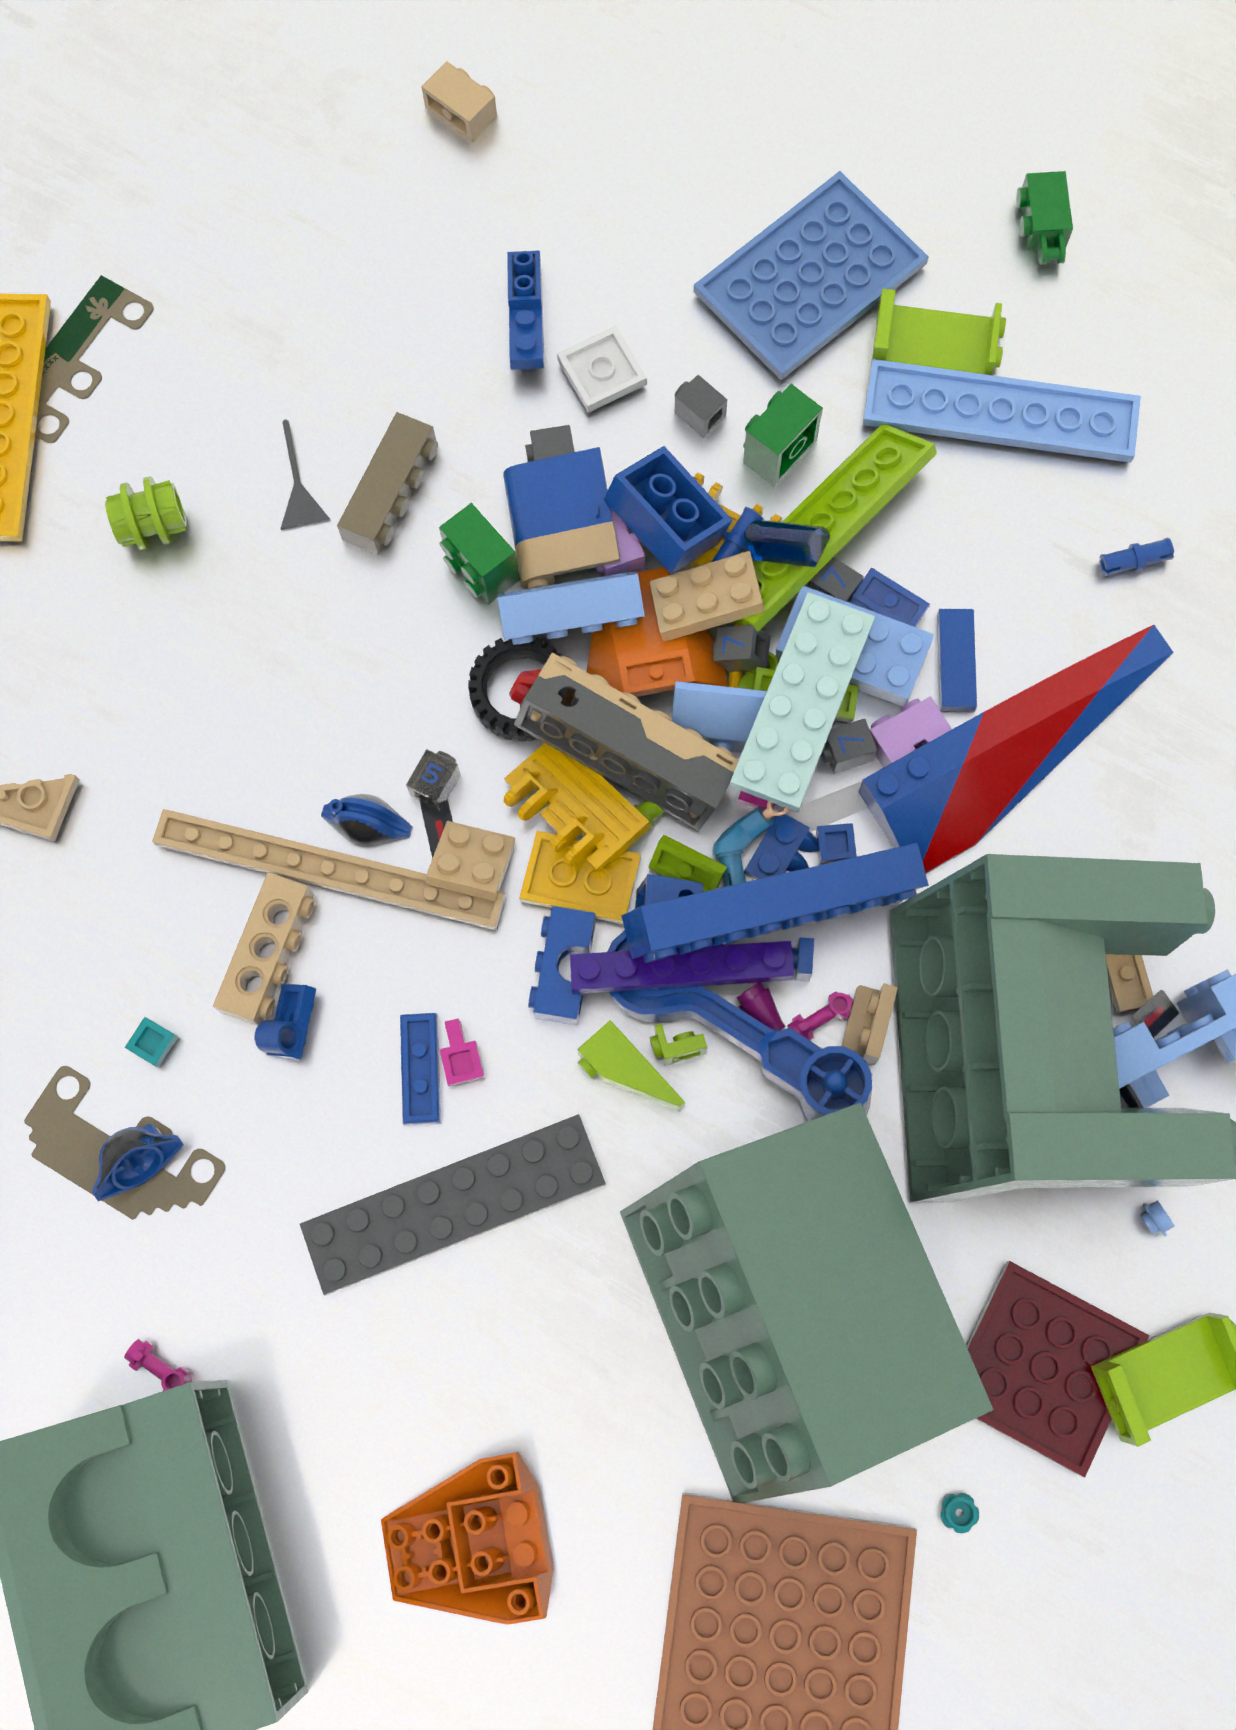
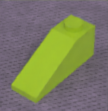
(623, 1066)

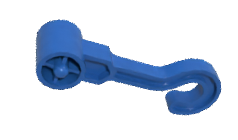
(817, 1076)

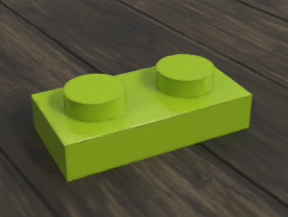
(682, 862)

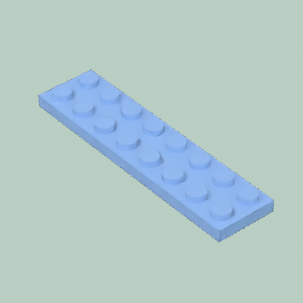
(1002, 410)

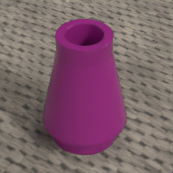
(761, 1006)

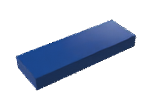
(957, 660)
(420, 1069)

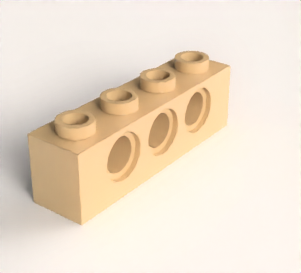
(275, 895)

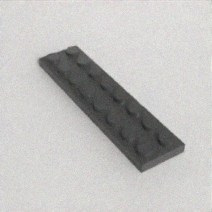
(451, 1204)

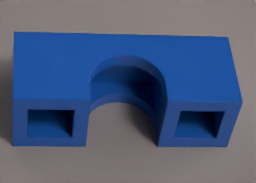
(565, 933)

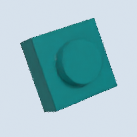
(151, 1042)

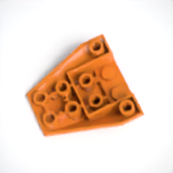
(641, 663)
(474, 1545)

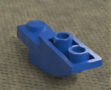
(525, 310)

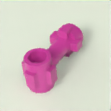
(837, 1008)
(141, 1355)

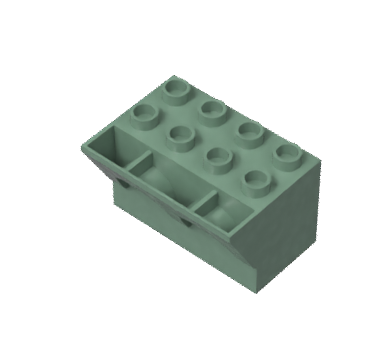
(803, 1308)
(144, 1571)

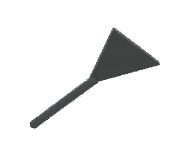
(301, 506)

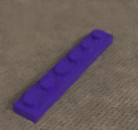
(699, 968)

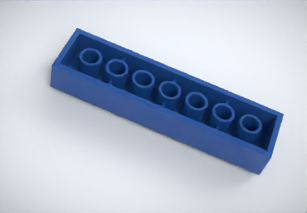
(774, 903)

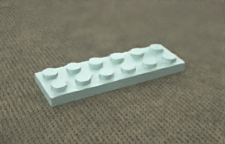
(802, 702)

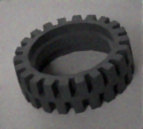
(481, 674)

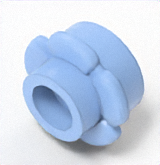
(1157, 1218)

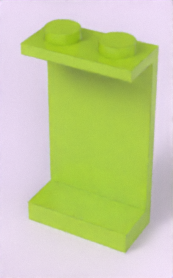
(938, 337)
(1168, 1375)

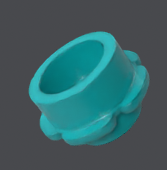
(970, 1512)

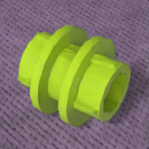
(145, 513)

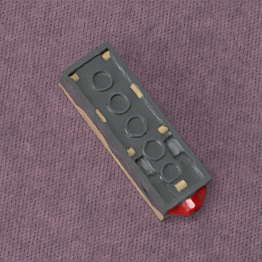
(623, 739)

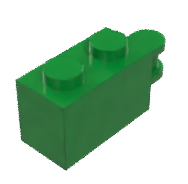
(1045, 214)

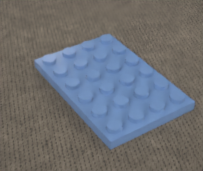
(810, 274)

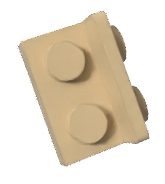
(869, 1021)

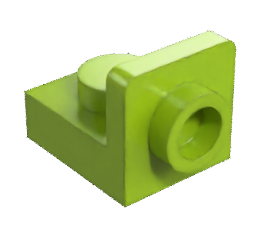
(684, 1047)

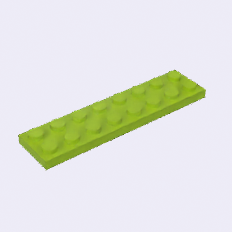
(843, 507)

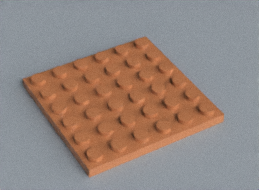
(784, 1620)

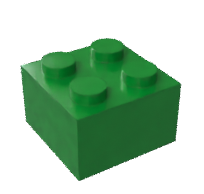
(781, 434)
(478, 554)

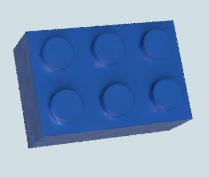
(667, 509)

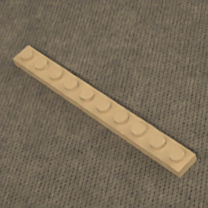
(321, 868)

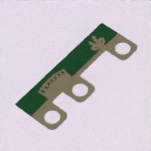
(63, 352)

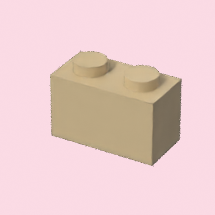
(459, 101)

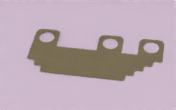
(74, 1145)

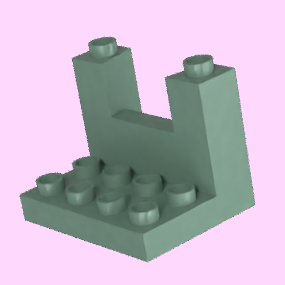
(1015, 1028)

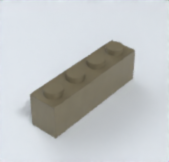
(388, 483)

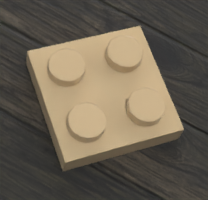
(470, 861)

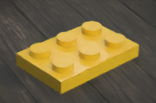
(579, 887)

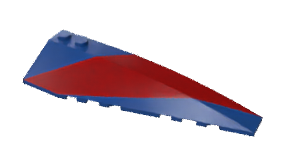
(980, 770)

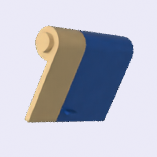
(560, 516)

